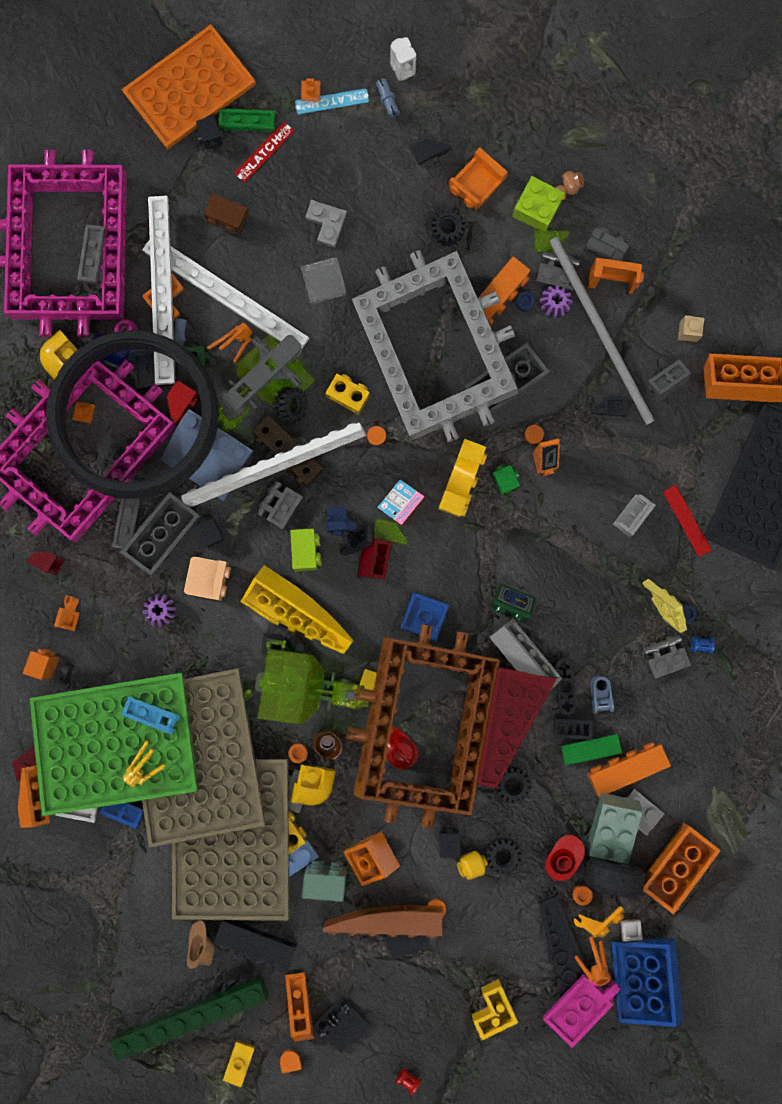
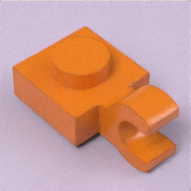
(68, 617)

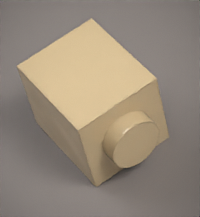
(691, 328)

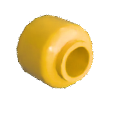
(472, 865)

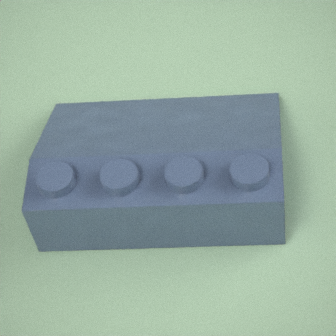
(224, 458)

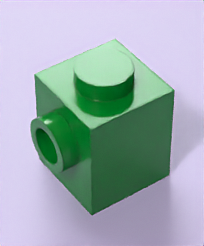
(506, 479)

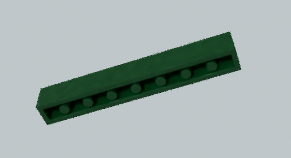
(189, 1018)

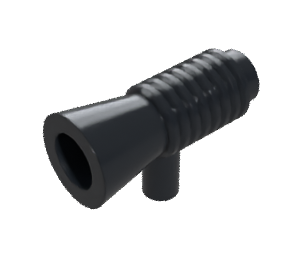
(296, 645)

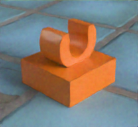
(310, 91)
(83, 412)

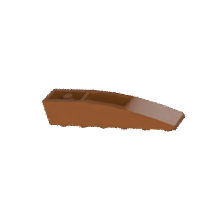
(390, 920)

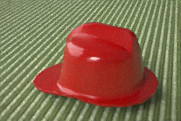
(402, 750)
(565, 858)

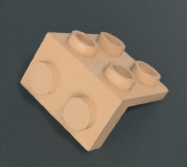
(207, 578)

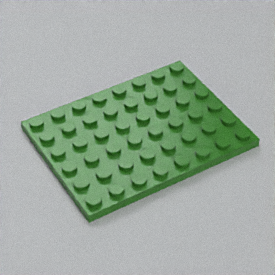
(89, 745)

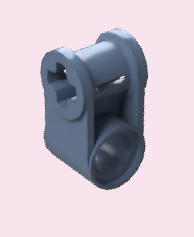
(601, 696)

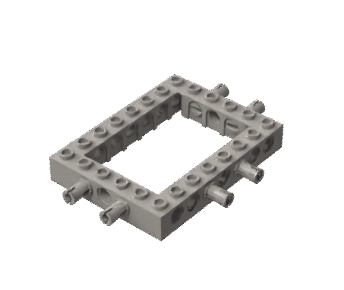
(487, 341)

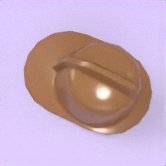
(200, 946)

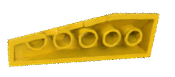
(288, 605)

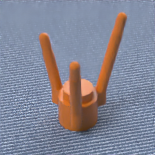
(241, 333)
(599, 972)

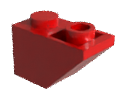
(180, 401)

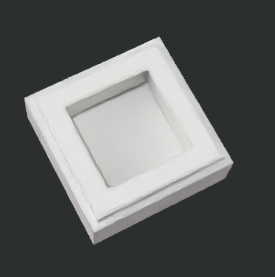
(631, 930)

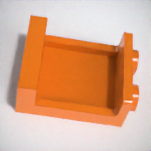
(478, 180)
(616, 271)

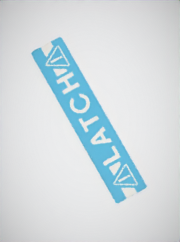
(333, 101)

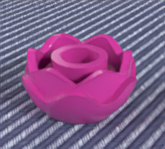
(125, 324)

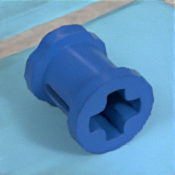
(702, 644)

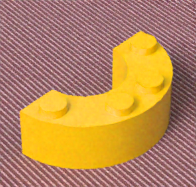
(463, 479)

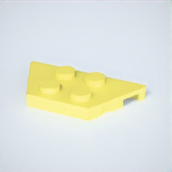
(667, 606)

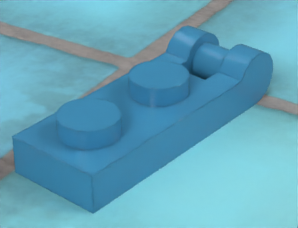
(150, 715)

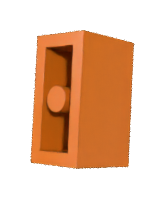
(41, 664)

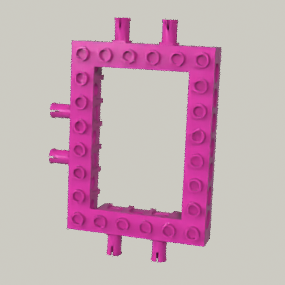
(50, 177)
(34, 427)

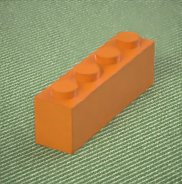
(505, 284)
(628, 769)

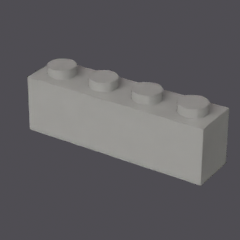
(522, 651)

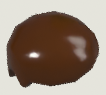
(328, 744)

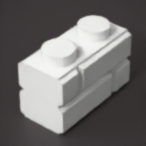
(402, 58)

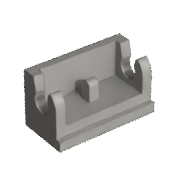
(633, 515)

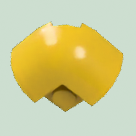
(56, 353)
(313, 785)

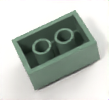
(614, 828)
(324, 881)

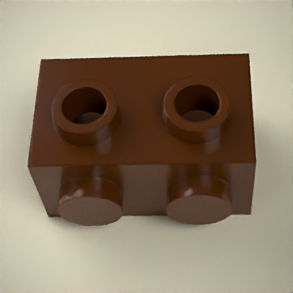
(226, 214)

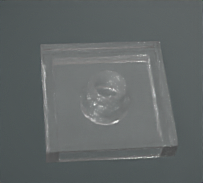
(323, 280)

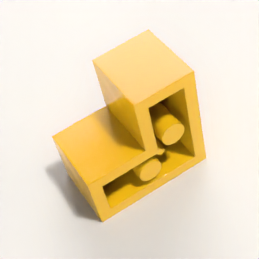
(497, 1015)

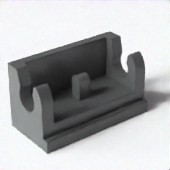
(669, 380)

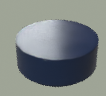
(525, 301)
(689, 613)

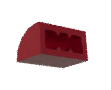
(374, 560)
(47, 562)

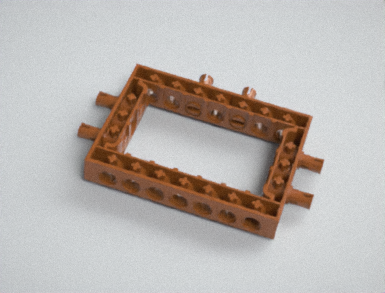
(471, 736)

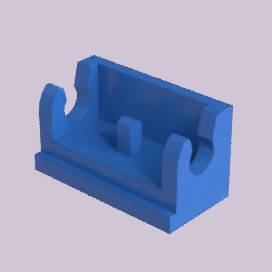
(124, 813)

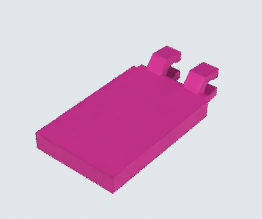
(580, 1009)

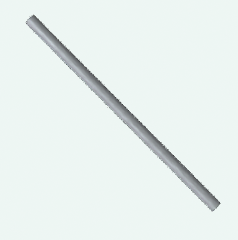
(601, 330)

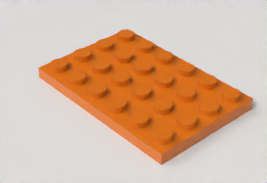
(188, 86)

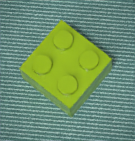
(538, 204)
(304, 550)

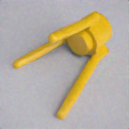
(134, 773)

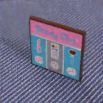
(401, 502)

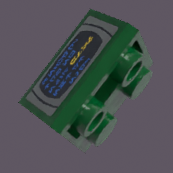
(513, 602)

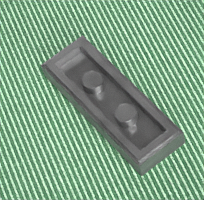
(91, 254)
(126, 521)

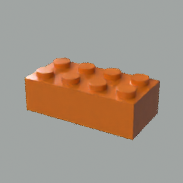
(743, 378)
(679, 867)

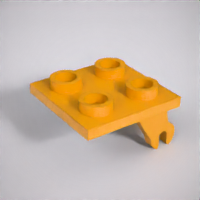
(598, 928)

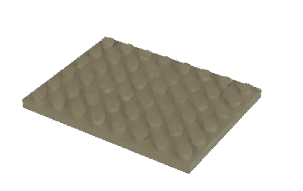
(224, 765)
(241, 870)

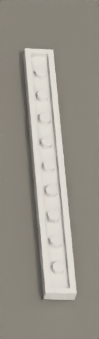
(161, 284)
(231, 297)
(279, 462)

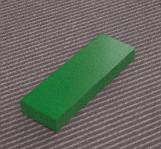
(246, 119)
(591, 749)

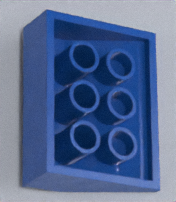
(647, 982)

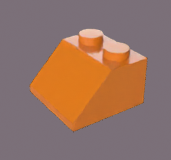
(372, 859)

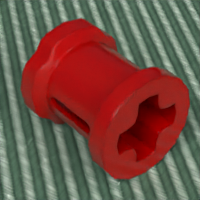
(408, 1081)

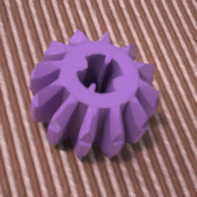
(562, 299)
(161, 602)

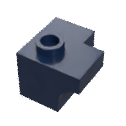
(338, 521)

